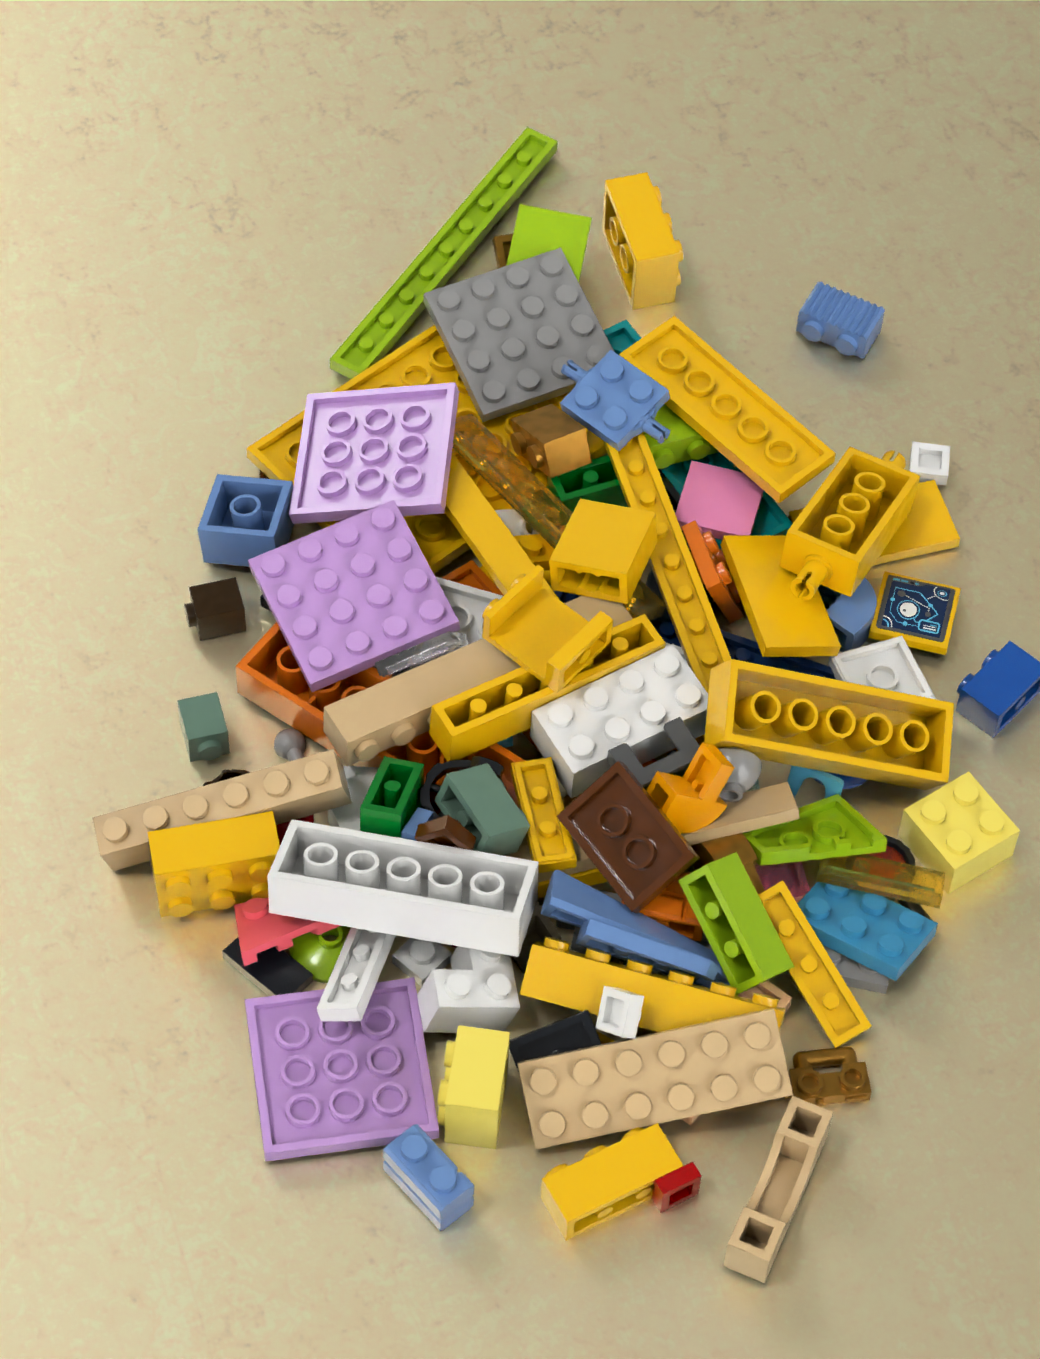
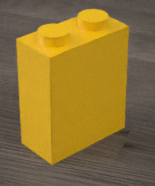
(603, 551)

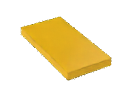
(924, 530)
(778, 619)

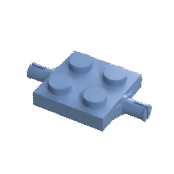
(615, 400)

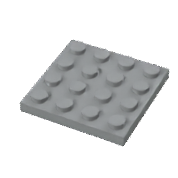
(517, 331)

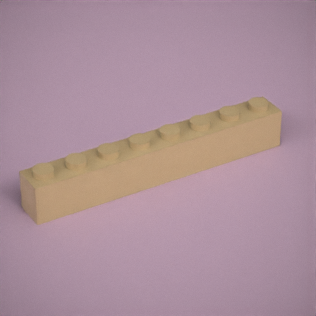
(402, 705)

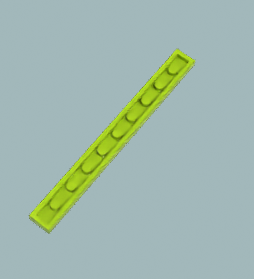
(444, 253)

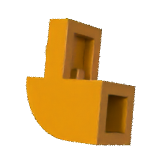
(693, 799)

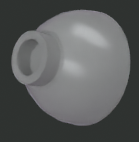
(744, 775)

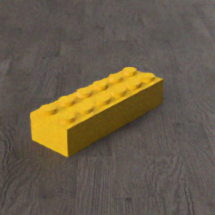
(830, 724)

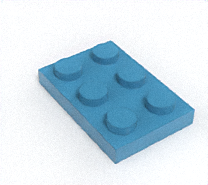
(867, 927)

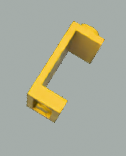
(544, 631)

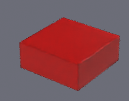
(676, 1187)

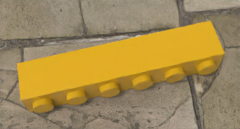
(506, 702)
(668, 1003)

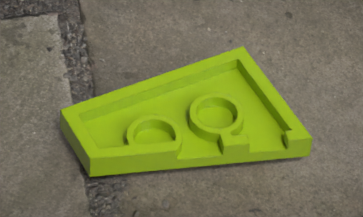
(824, 831)

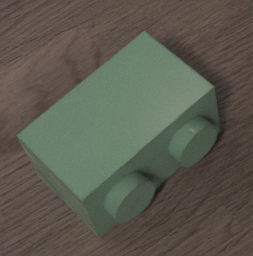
(484, 809)

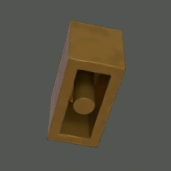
(550, 441)

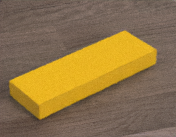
(541, 803)

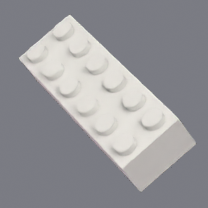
(403, 887)

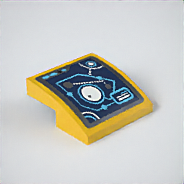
(916, 610)

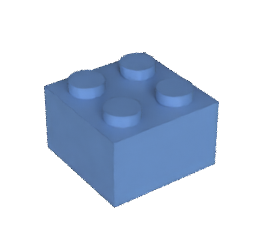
(245, 519)

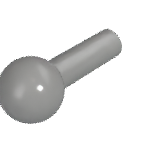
(290, 744)

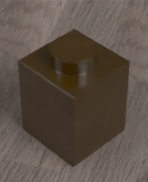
(216, 609)

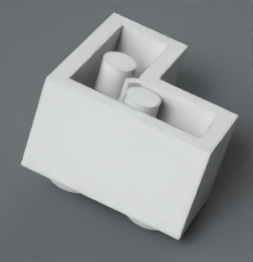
(473, 993)

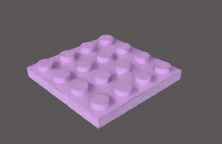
(374, 449)
(353, 594)
(339, 1080)

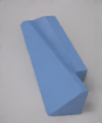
(627, 935)

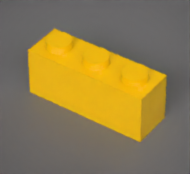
(607, 1180)

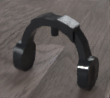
(440, 770)

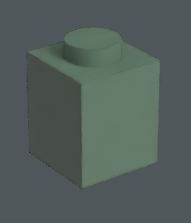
(203, 727)

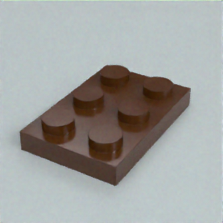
(628, 837)

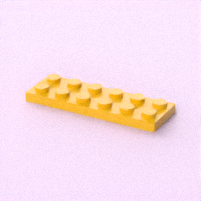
(730, 410)

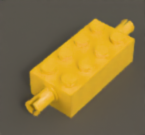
(848, 522)

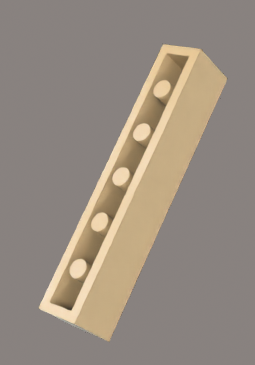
(287, 789)

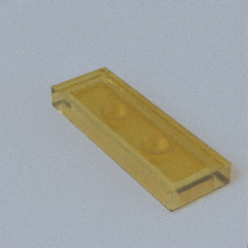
(884, 878)

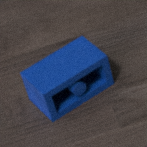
(999, 689)

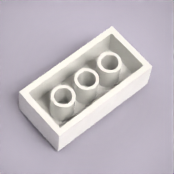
(617, 710)

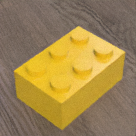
(641, 240)
(213, 863)

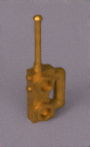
(829, 1088)

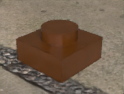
(445, 832)

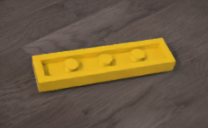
(814, 970)

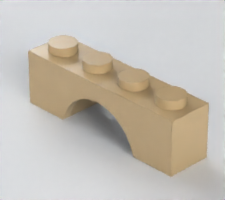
(779, 1189)

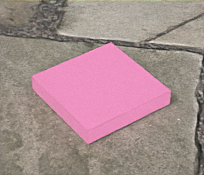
(719, 500)

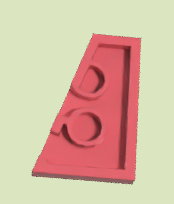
(263, 930)

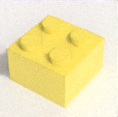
(958, 831)
(474, 1086)

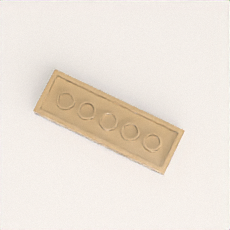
(655, 1078)

